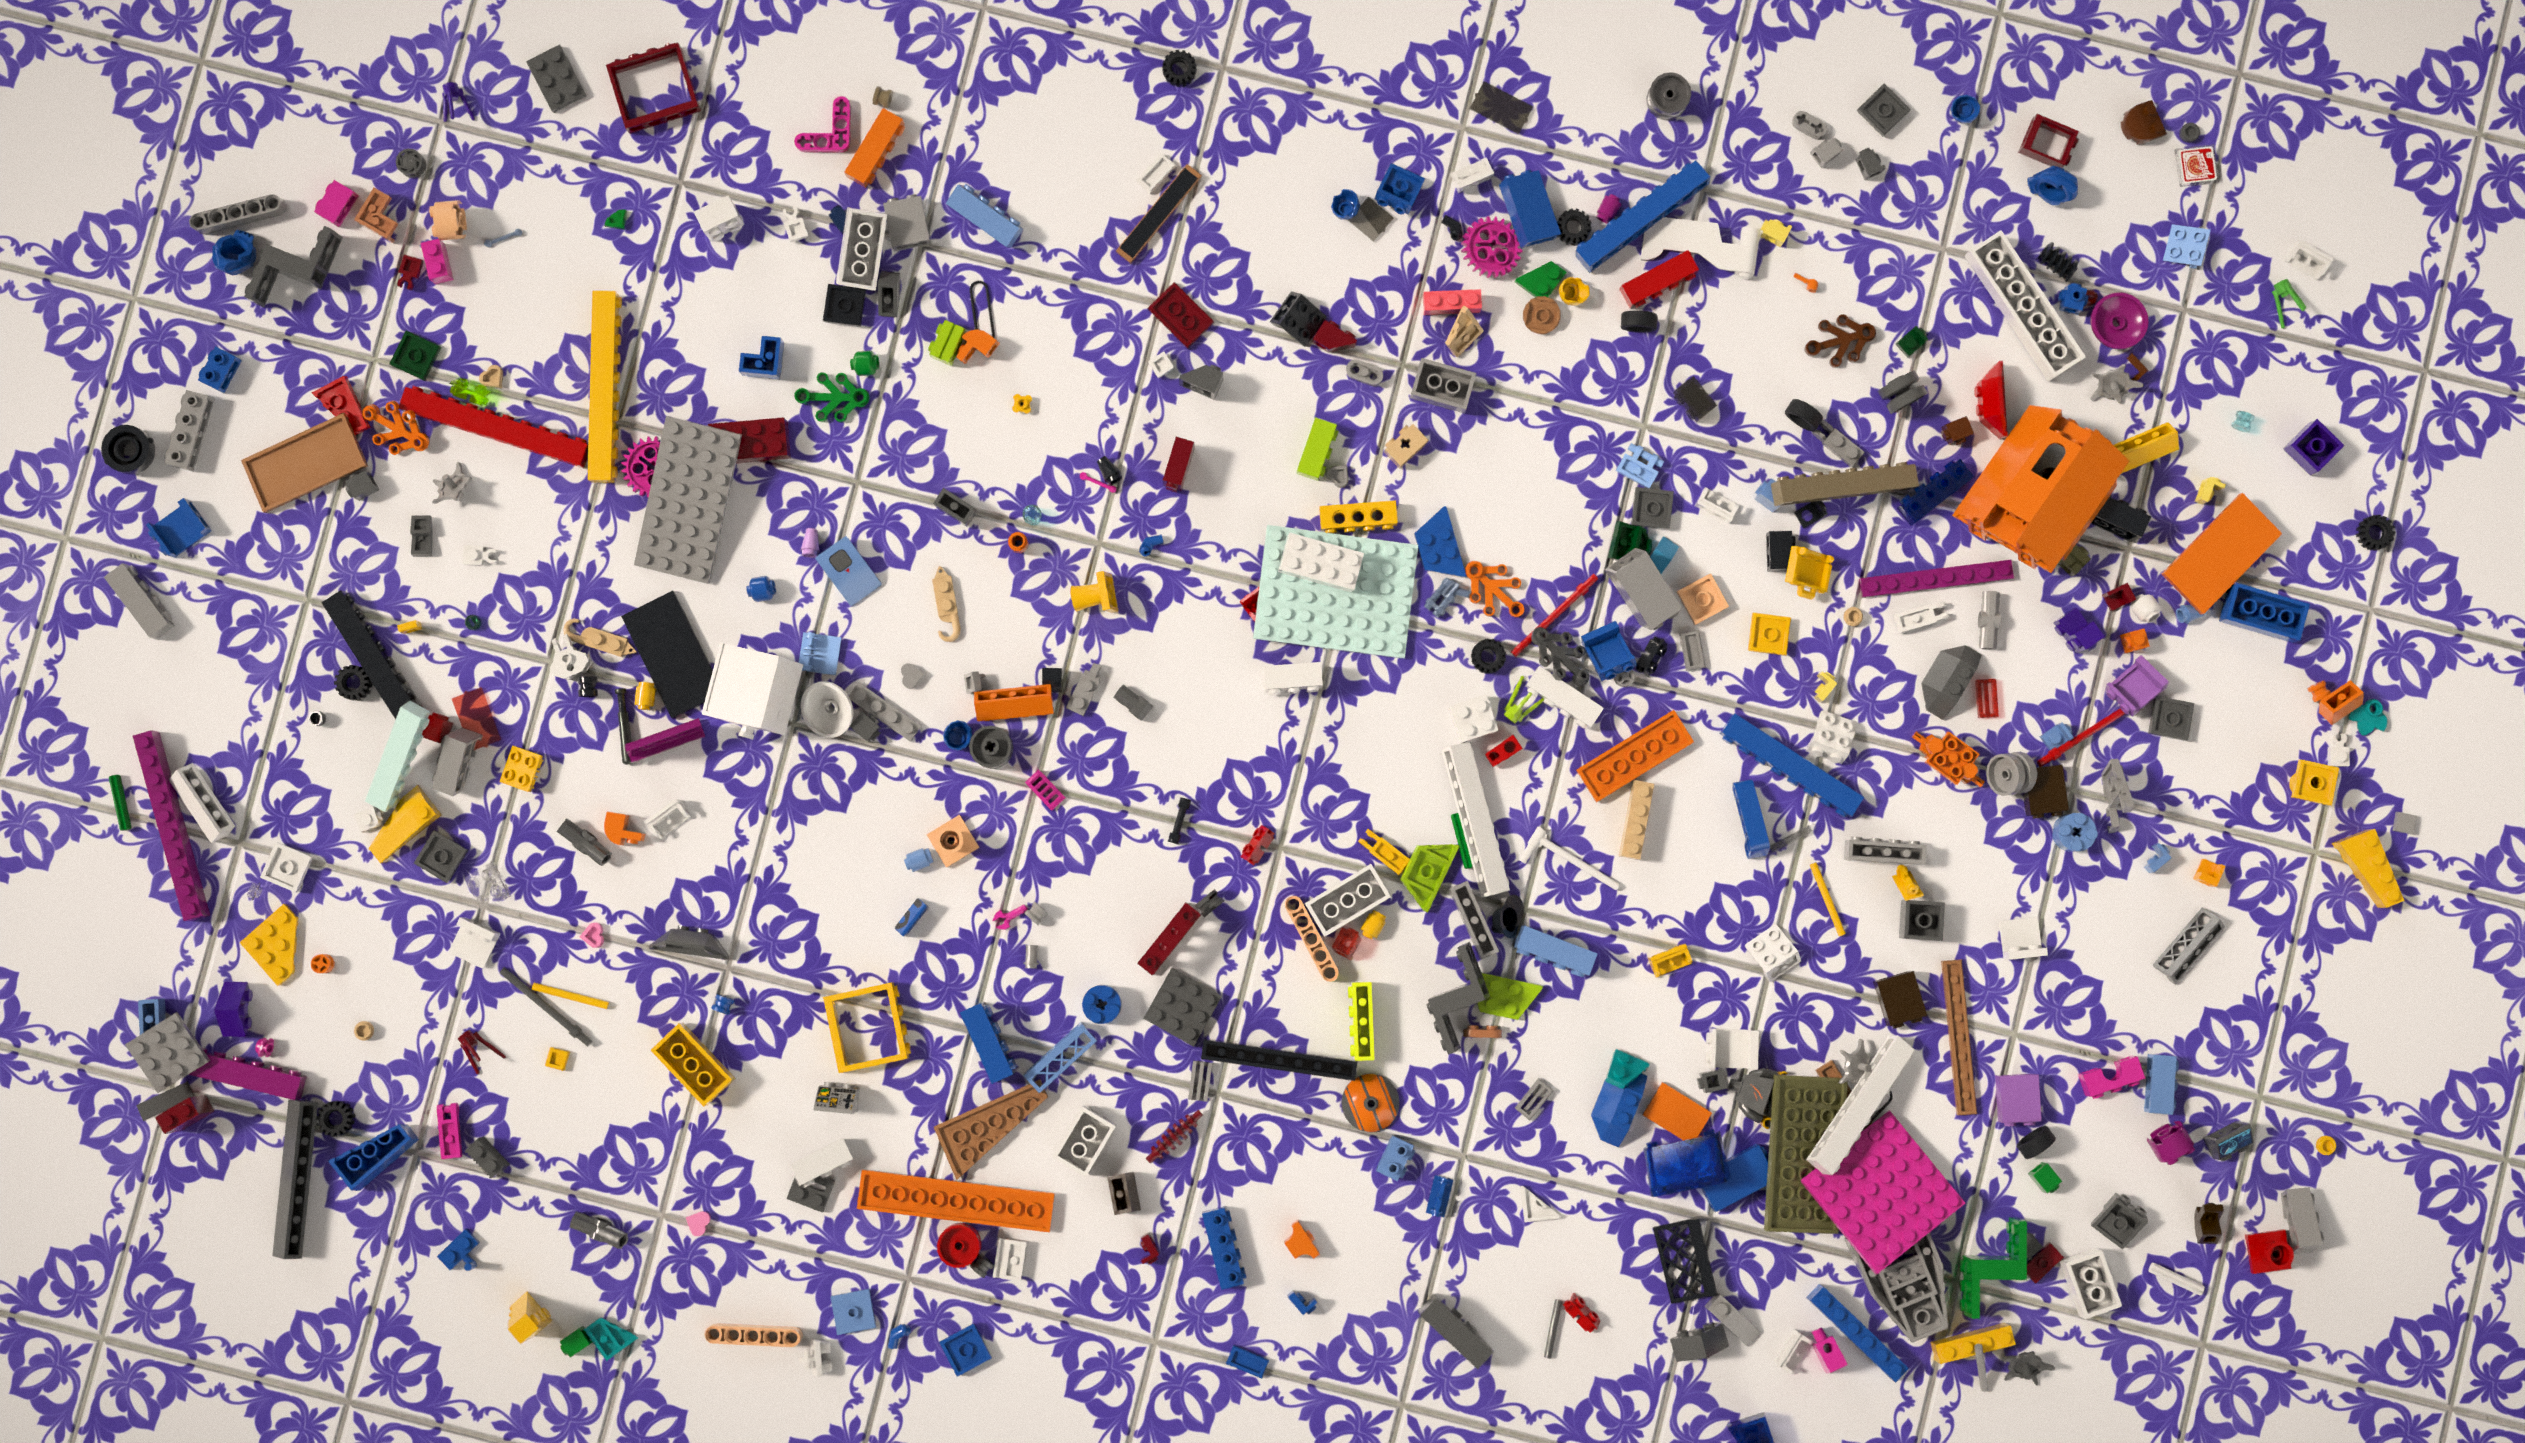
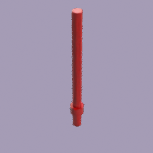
(1580, 590)
(2055, 753)

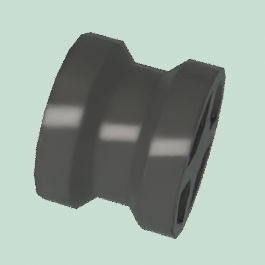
(982, 1265)

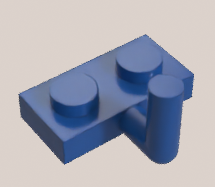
(459, 1250)

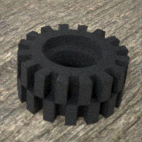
(1175, 57)
(1582, 219)
(2385, 527)
(1480, 664)
(341, 683)
(325, 1124)

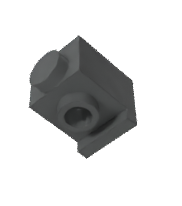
(1869, 163)
(1719, 1080)

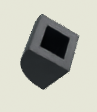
(1054, 677)

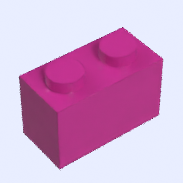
(336, 203)
(437, 261)

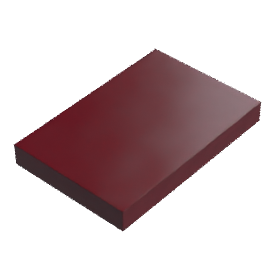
(1180, 315)

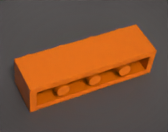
(874, 148)
(1013, 702)

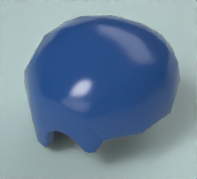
(1965, 109)
(1345, 204)
(957, 735)

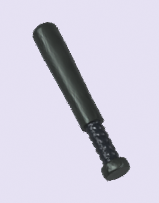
(624, 727)

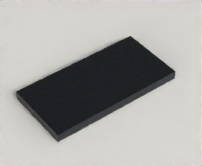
(670, 653)

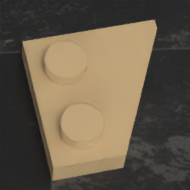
(1463, 332)

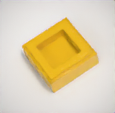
(409, 627)
(557, 1058)

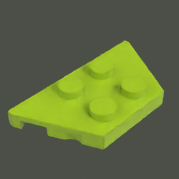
(1427, 871)
(1507, 996)

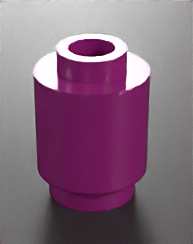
(1608, 208)

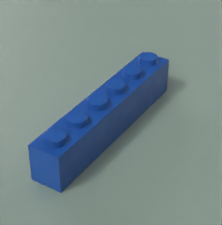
(1857, 1333)

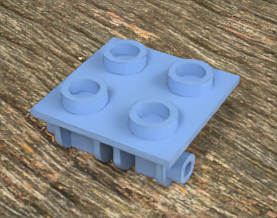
(2186, 245)
(819, 653)

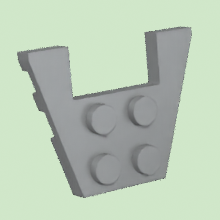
(2116, 791)

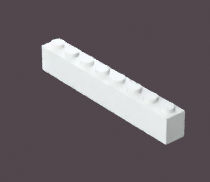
(1475, 819)
(1860, 1105)

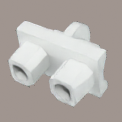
(818, 1366)

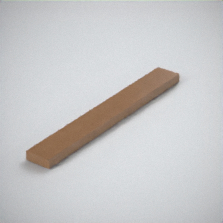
(1959, 1037)

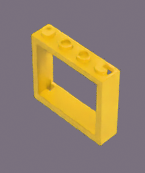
(897, 1012)

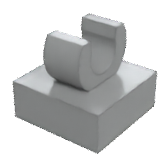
(973, 683)

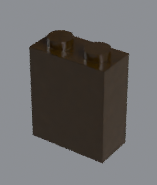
(2048, 793)
(1900, 999)

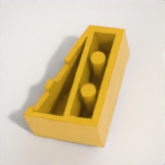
(527, 1318)

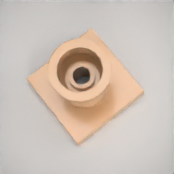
(963, 844)

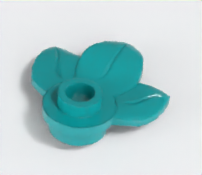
(2369, 720)

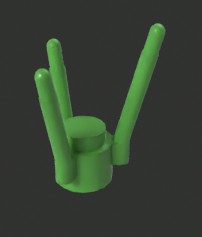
(2285, 289)

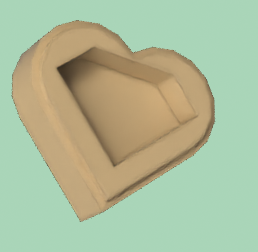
(492, 377)

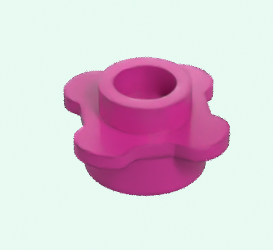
(264, 1047)

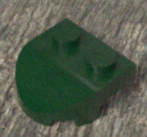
(1628, 537)

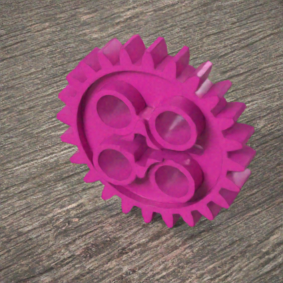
(1490, 264)
(643, 480)

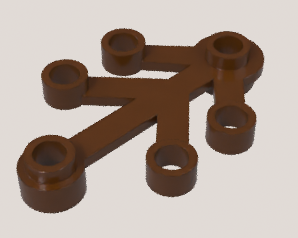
(1842, 339)

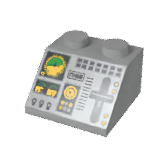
(837, 1099)

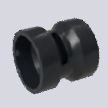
(587, 686)

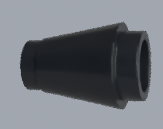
(1109, 471)

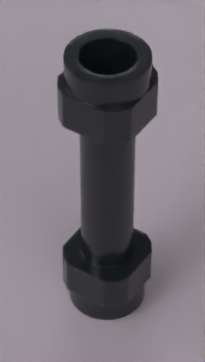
(1175, 836)

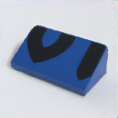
(911, 917)

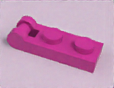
(449, 1131)

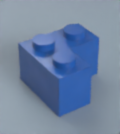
(767, 363)

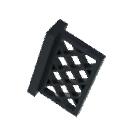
(1700, 1251)

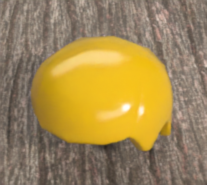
(1573, 291)

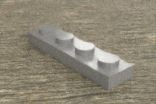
(884, 712)

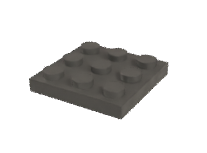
(1182, 1007)

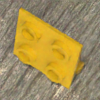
(521, 769)

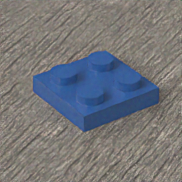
(965, 1349)

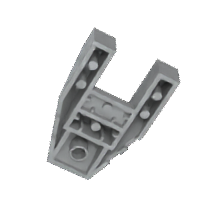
(1910, 1290)

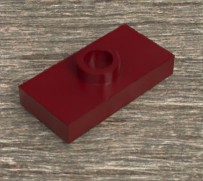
(2043, 1262)

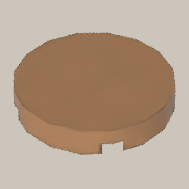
(1541, 315)

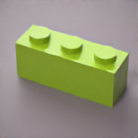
(1317, 449)

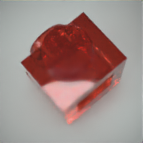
(1343, 937)

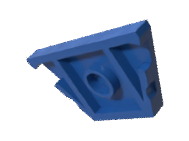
(1439, 546)

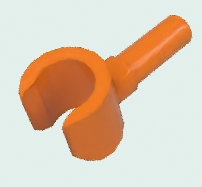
(1812, 283)

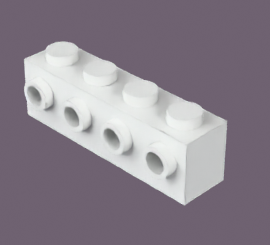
(1564, 697)
(202, 802)

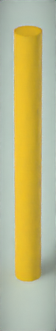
(1827, 899)
(570, 995)

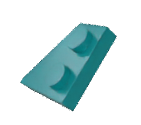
(1624, 1069)
(609, 1337)

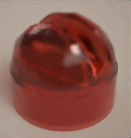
(2091, 301)

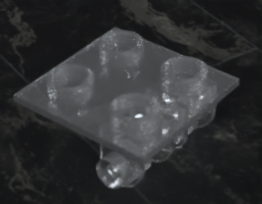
(487, 886)

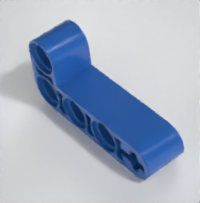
(1751, 818)

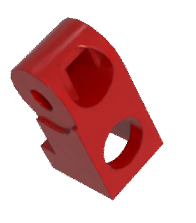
(1503, 750)

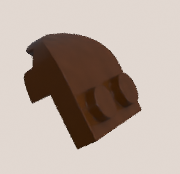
(2142, 123)

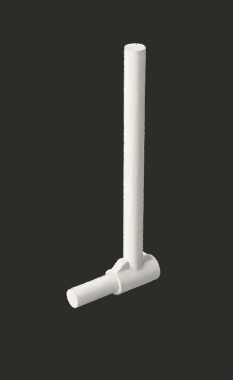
(1539, 839)

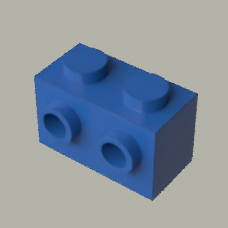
(219, 369)

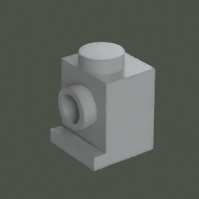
(1827, 151)

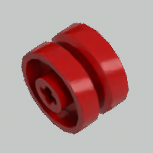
(970, 1241)

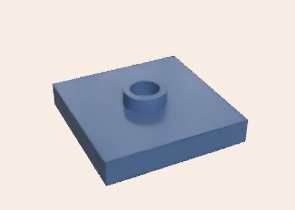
(853, 1311)

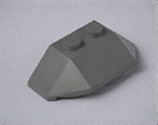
(1949, 679)
(691, 943)

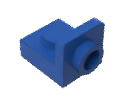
(1298, 1300)

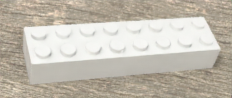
(2024, 305)

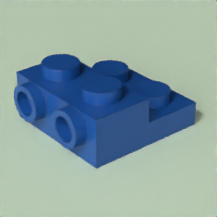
(1399, 189)

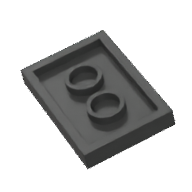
(556, 78)

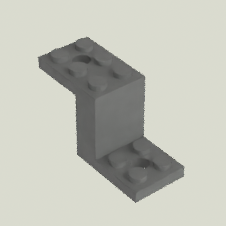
(278, 261)
(1458, 998)

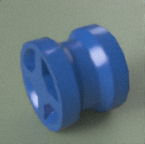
(722, 1004)

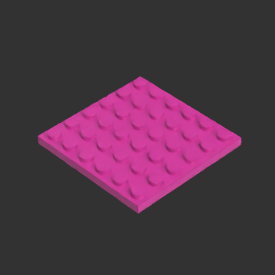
(1884, 1193)

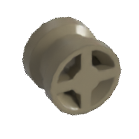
(882, 97)

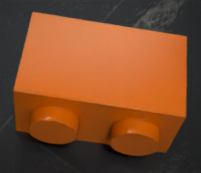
(2341, 702)

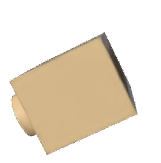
(1416, 443)

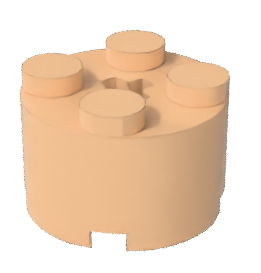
(448, 220)

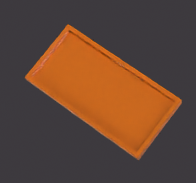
(2221, 553)

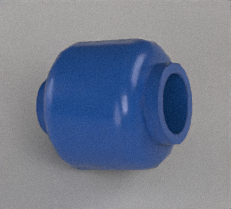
(761, 588)

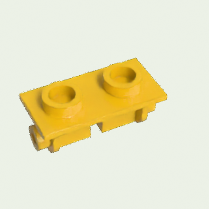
(1906, 883)

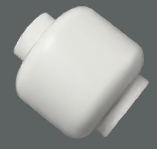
(2146, 608)

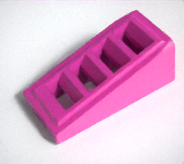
(1033, 778)

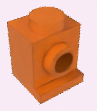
(2134, 640)

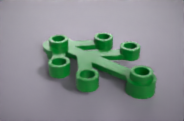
(835, 397)

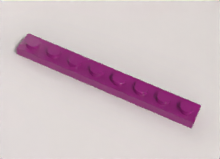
(1936, 578)

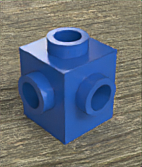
(2073, 298)

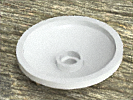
(819, 712)

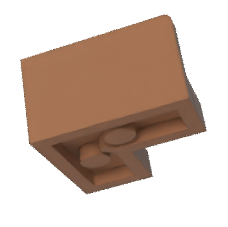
(372, 215)

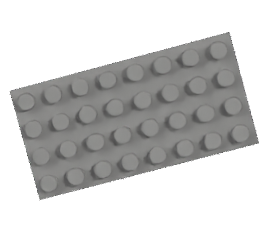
(687, 499)

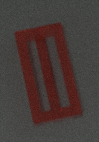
(1986, 698)

